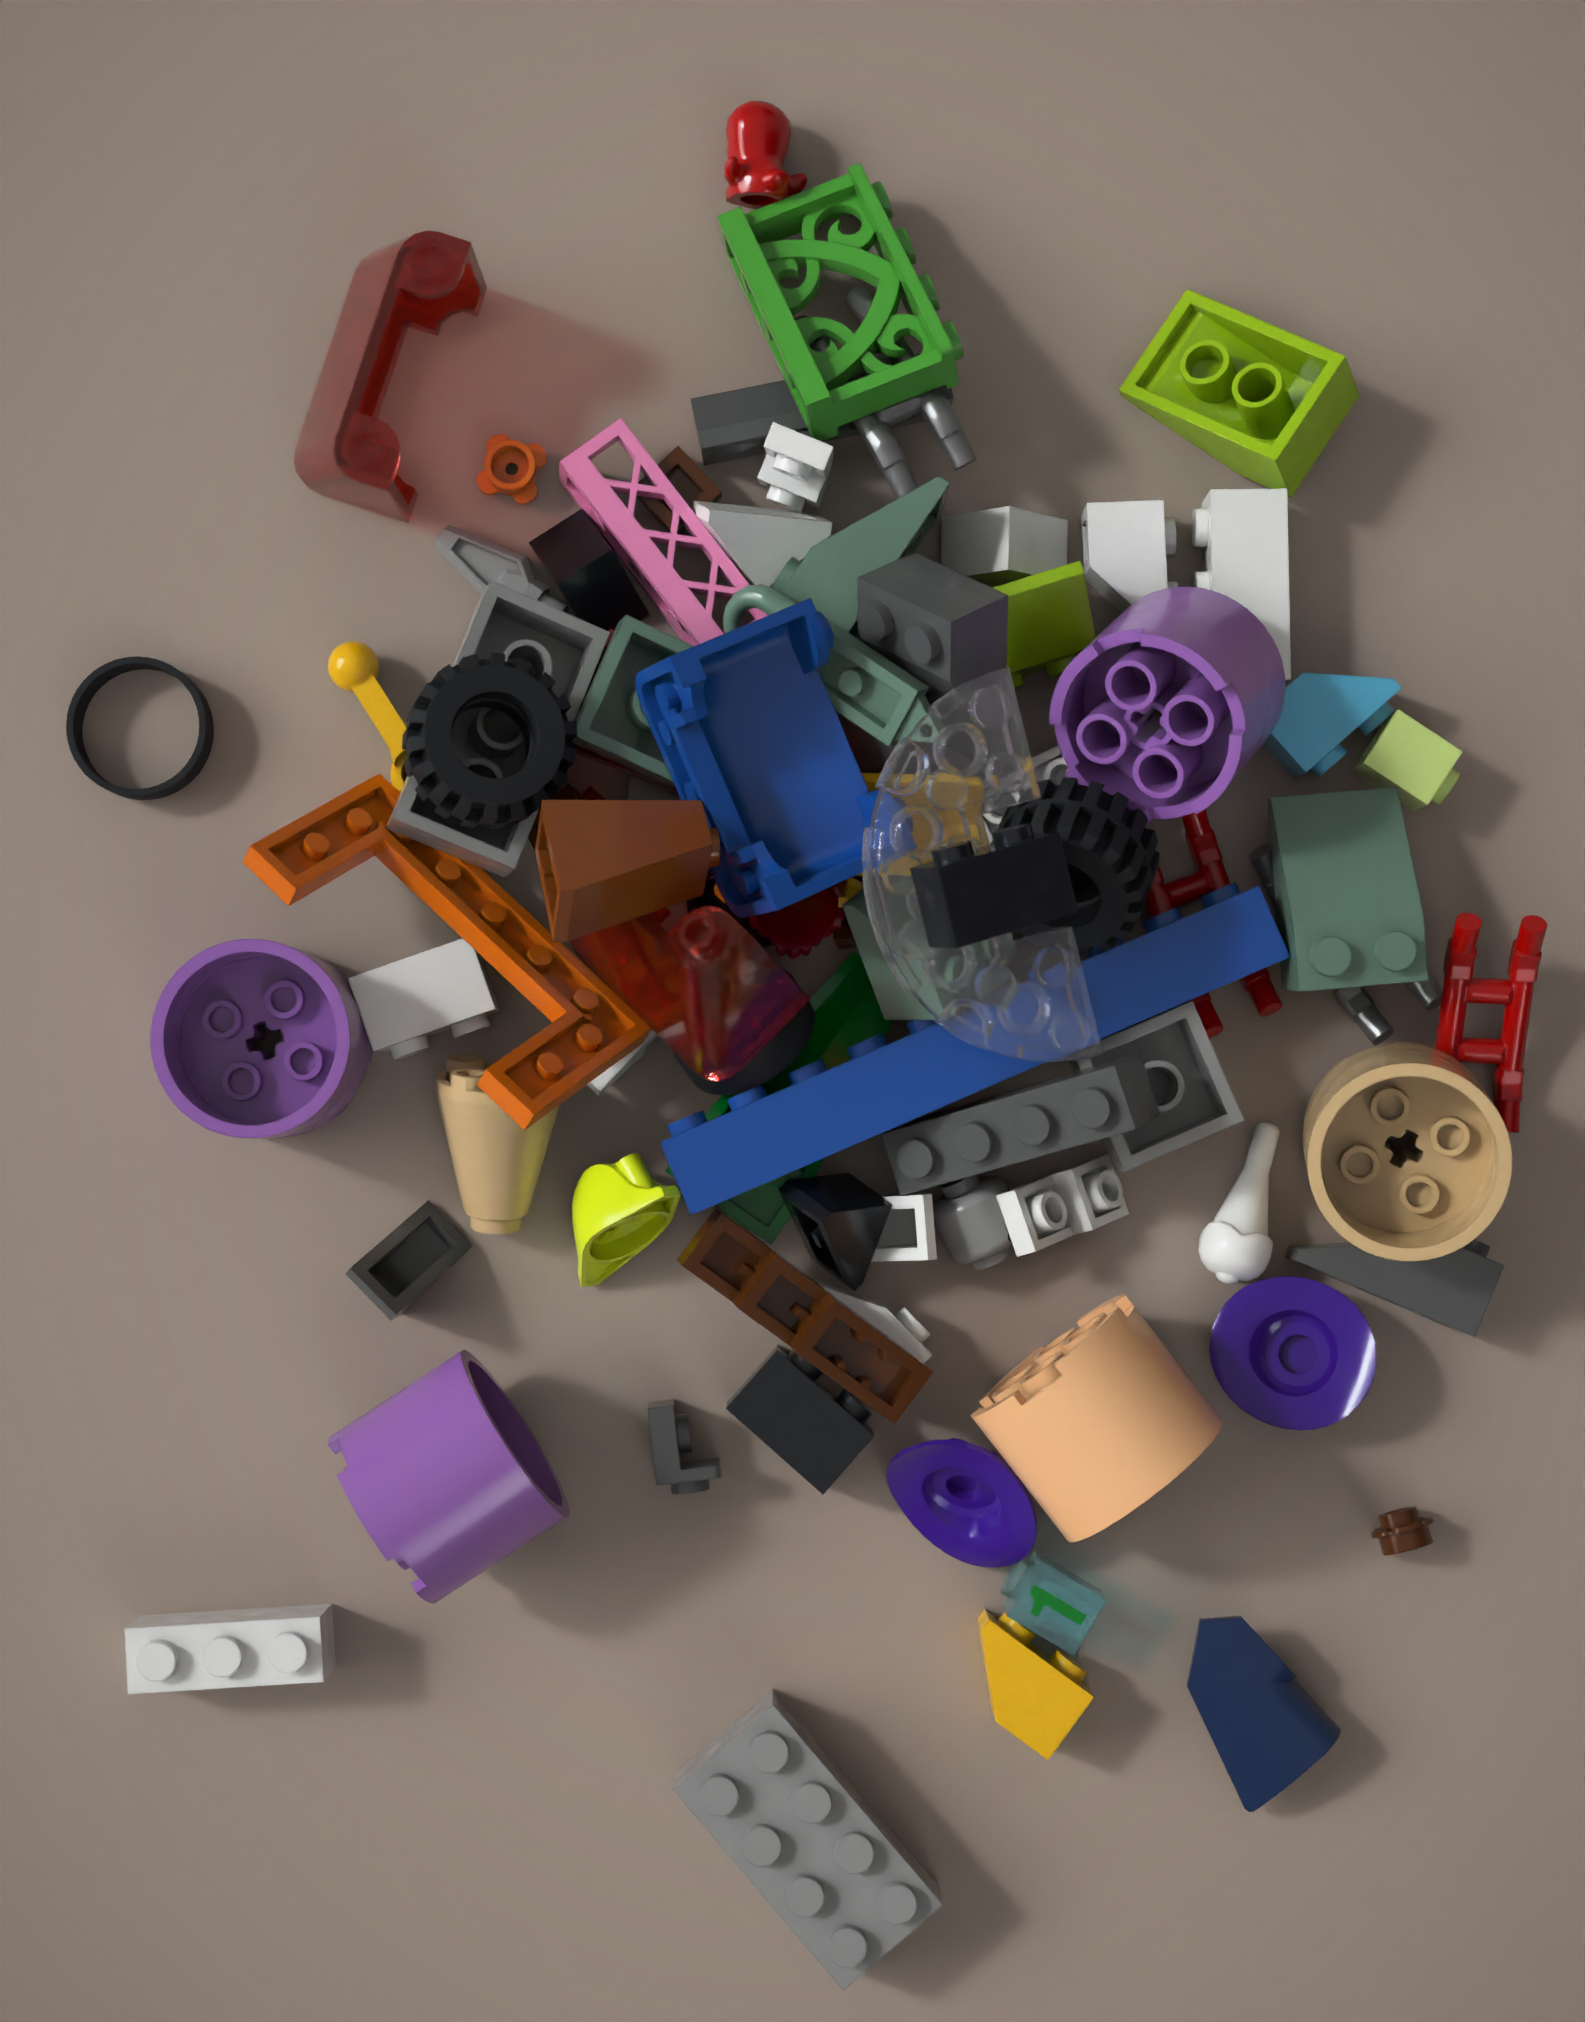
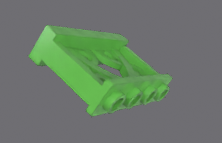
(813, 377)

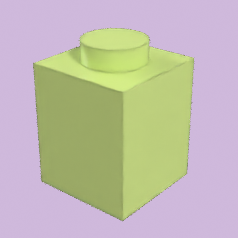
(1411, 759)

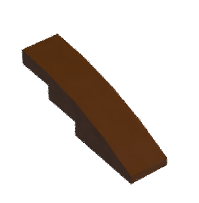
(805, 1316)

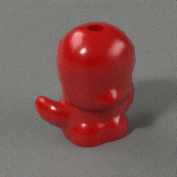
(756, 154)

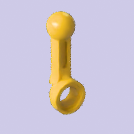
(355, 669)

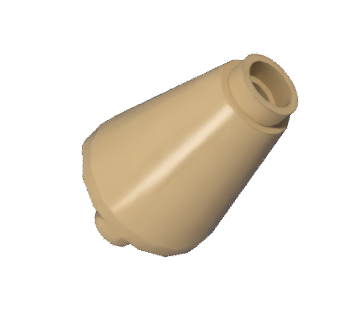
(489, 1151)

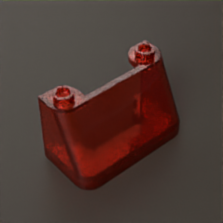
(399, 286)
(697, 986)

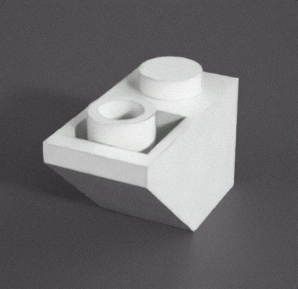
(1127, 549)

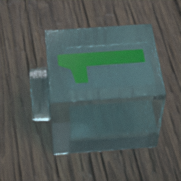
(1051, 1601)

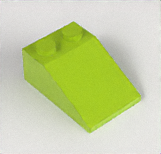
(1242, 390)

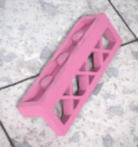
(636, 545)

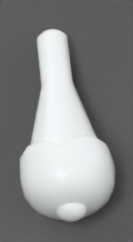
(1238, 1239)

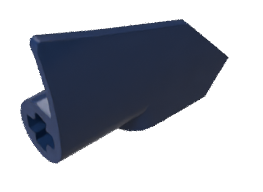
(1255, 1710)

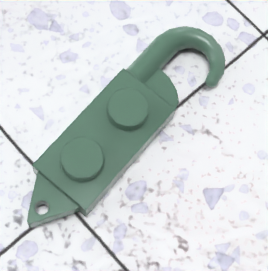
(857, 678)

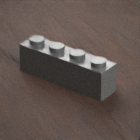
(1021, 1124)

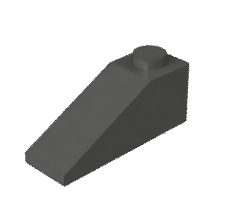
(1442, 1289)

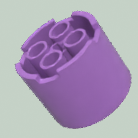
(1199, 665)
(210, 1030)
(448, 1476)

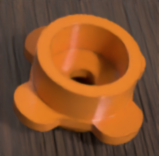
(506, 451)

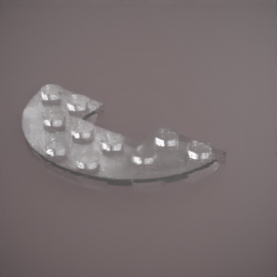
(935, 786)

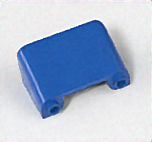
(765, 754)

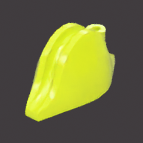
(617, 1215)

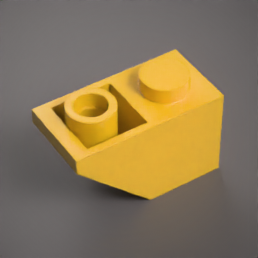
(1028, 1690)

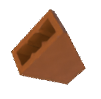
(620, 860)

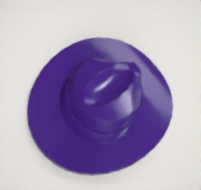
(1293, 1353)
(964, 1501)

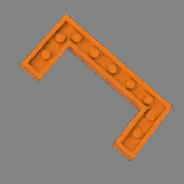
(588, 1019)

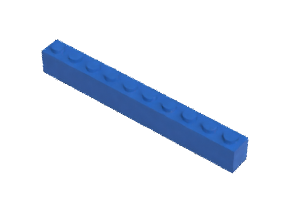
(934, 1068)

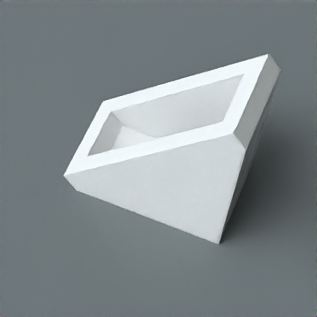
(761, 538)
(1003, 544)
(908, 1229)

